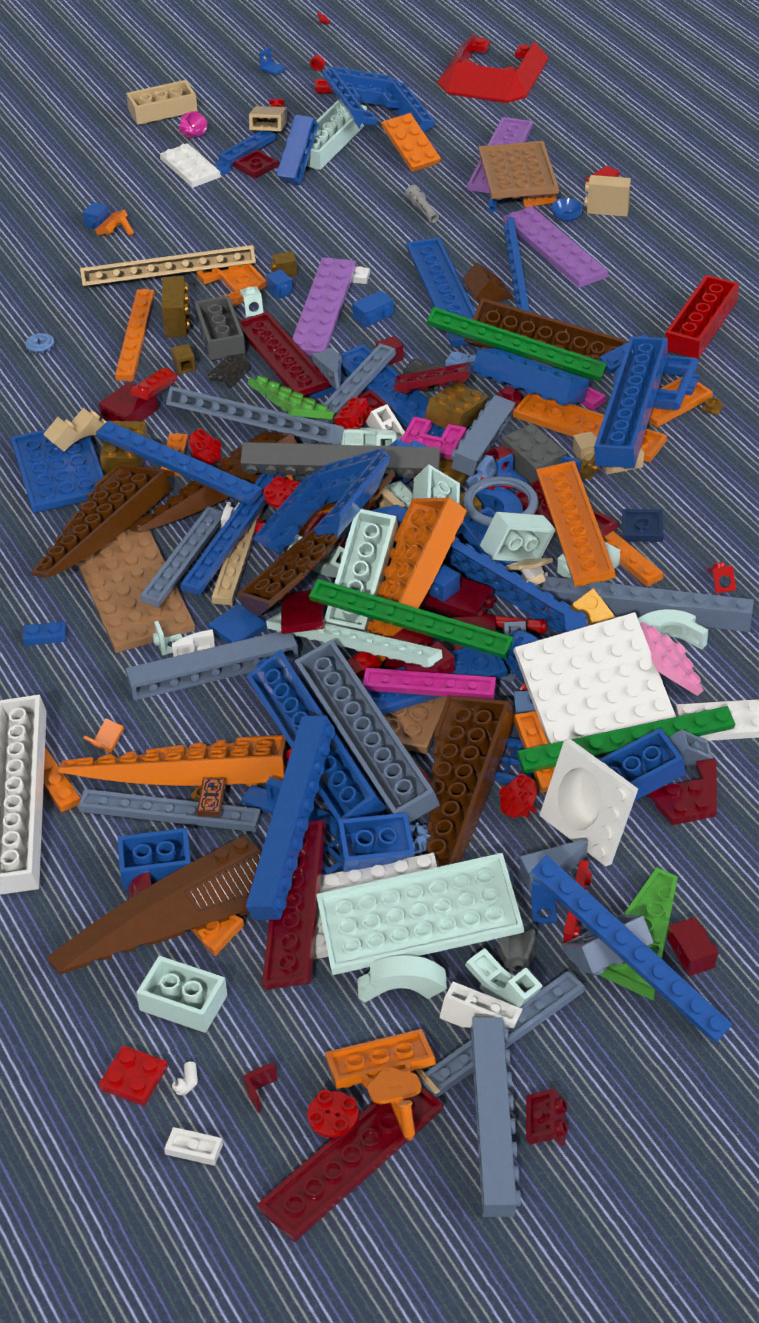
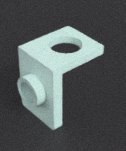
(250, 295)
(161, 641)

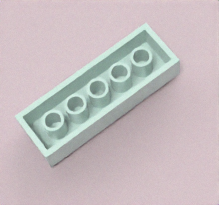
(333, 133)
(363, 563)

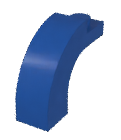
(500, 500)

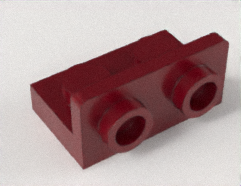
(546, 1117)

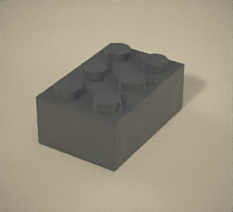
(532, 450)

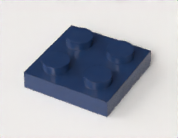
(642, 525)

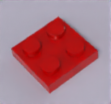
(133, 1075)

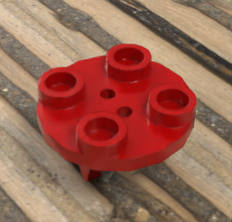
(204, 447)
(278, 491)
(518, 797)
(336, 1104)

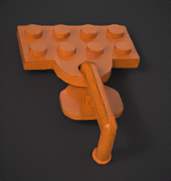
(385, 1071)

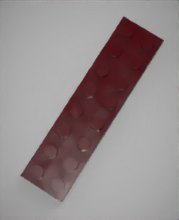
(282, 354)
(292, 937)
(342, 1166)

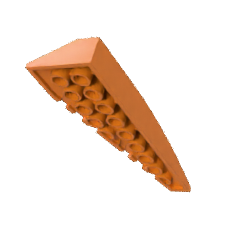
(418, 555)
(242, 762)

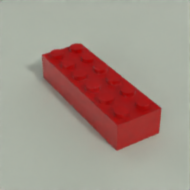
(702, 316)

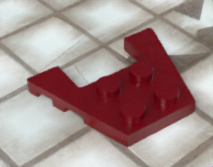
(689, 799)

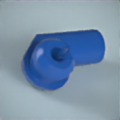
(492, 203)

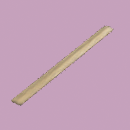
(427, 1080)

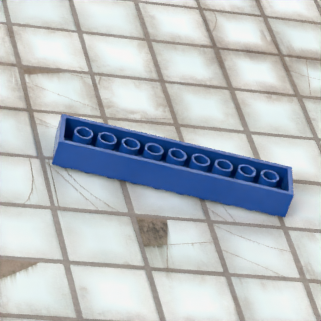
(631, 402)
(288, 699)

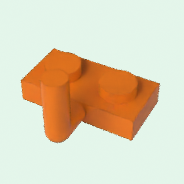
(113, 221)

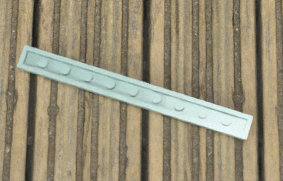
(368, 642)

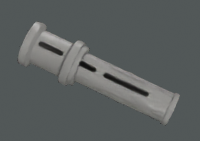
(419, 200)

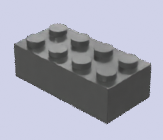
(219, 327)

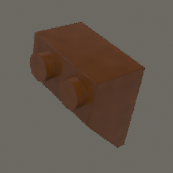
(486, 284)

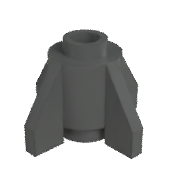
(517, 950)

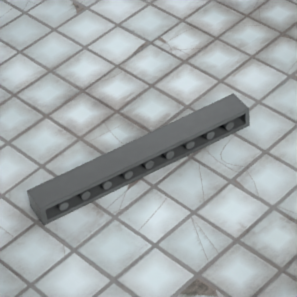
(308, 458)

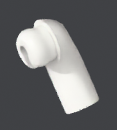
(190, 1080)

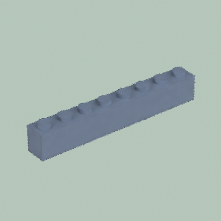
(207, 665)
(493, 1118)

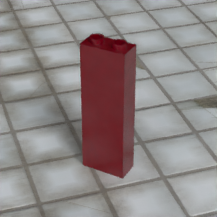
(469, 601)

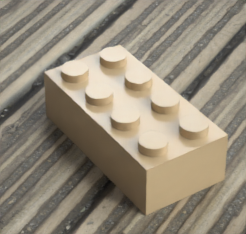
(161, 102)

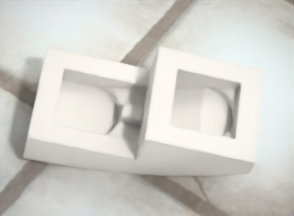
(193, 643)

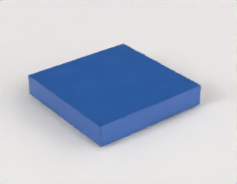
(237, 625)

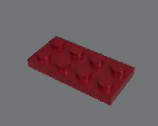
(426, 378)

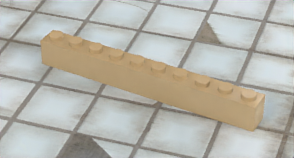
(167, 265)

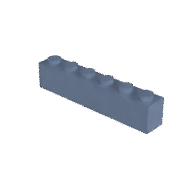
(482, 435)

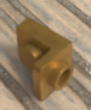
(588, 468)

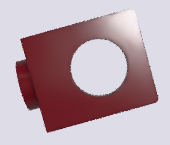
(257, 1079)

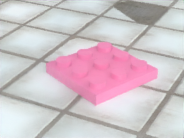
(671, 659)

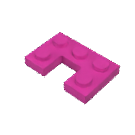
(448, 442)

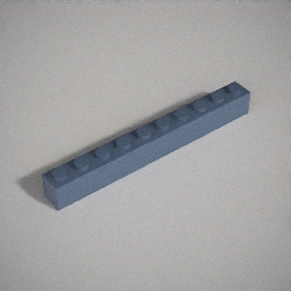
(255, 415)
(710, 610)

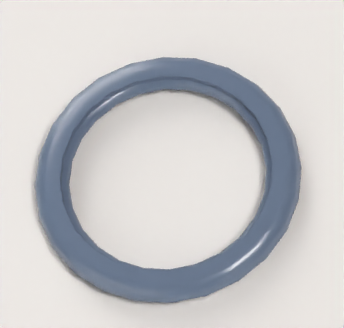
(498, 481)

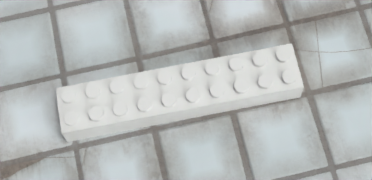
(21, 792)

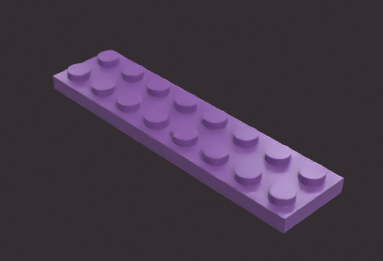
(507, 132)
(557, 247)
(324, 305)

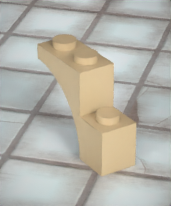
(66, 433)
(584, 448)

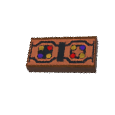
(211, 797)

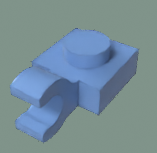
(458, 357)
(485, 469)

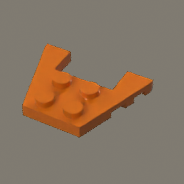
(235, 278)

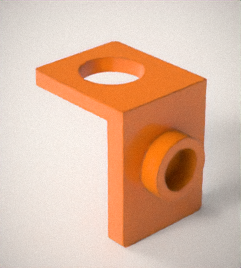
(107, 736)

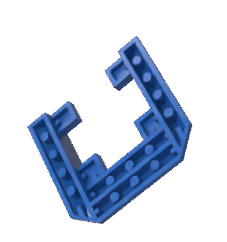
(373, 88)
(346, 481)

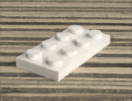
(190, 165)
(743, 712)

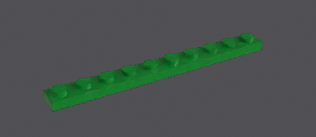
(517, 344)
(412, 618)
(605, 743)

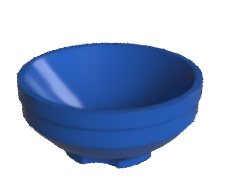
(566, 209)

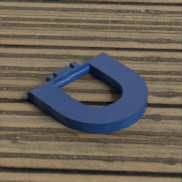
(676, 366)

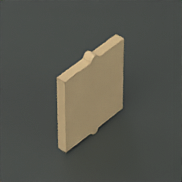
(529, 563)

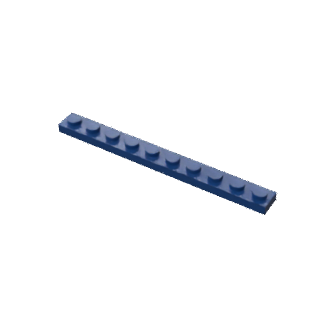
(515, 265)
(179, 463)
(225, 540)
(631, 949)

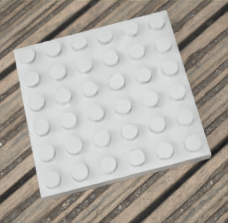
(593, 680)

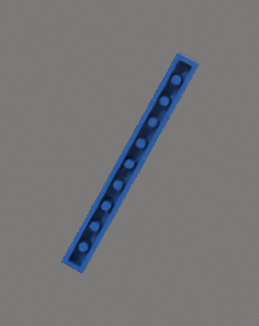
(290, 818)

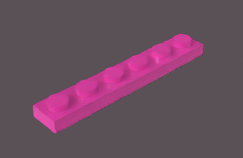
(429, 683)

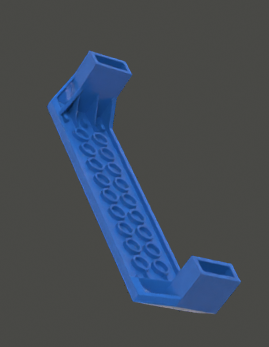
(505, 584)

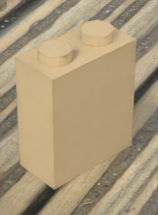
(268, 118)
(607, 195)

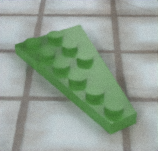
(289, 400)
(655, 905)

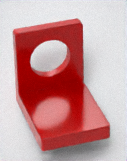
(719, 570)

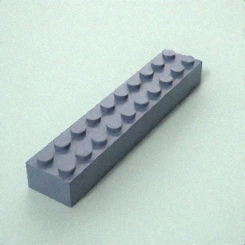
(366, 732)

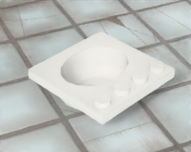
(588, 801)

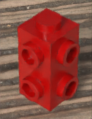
(353, 414)

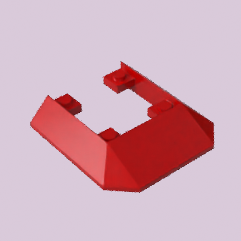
(489, 83)

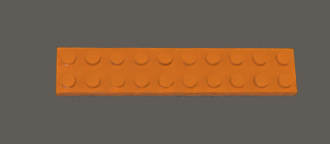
(575, 524)

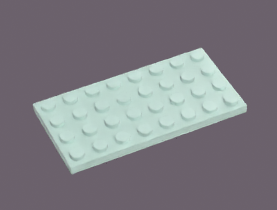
(419, 913)

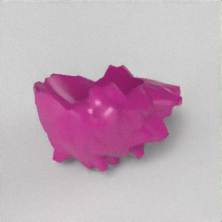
(192, 124)

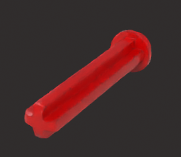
(537, 626)

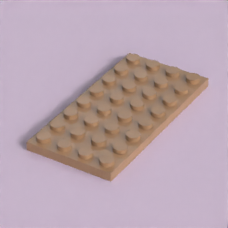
(115, 582)

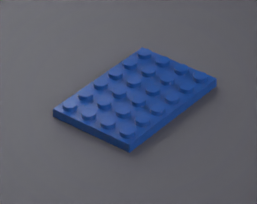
(55, 476)

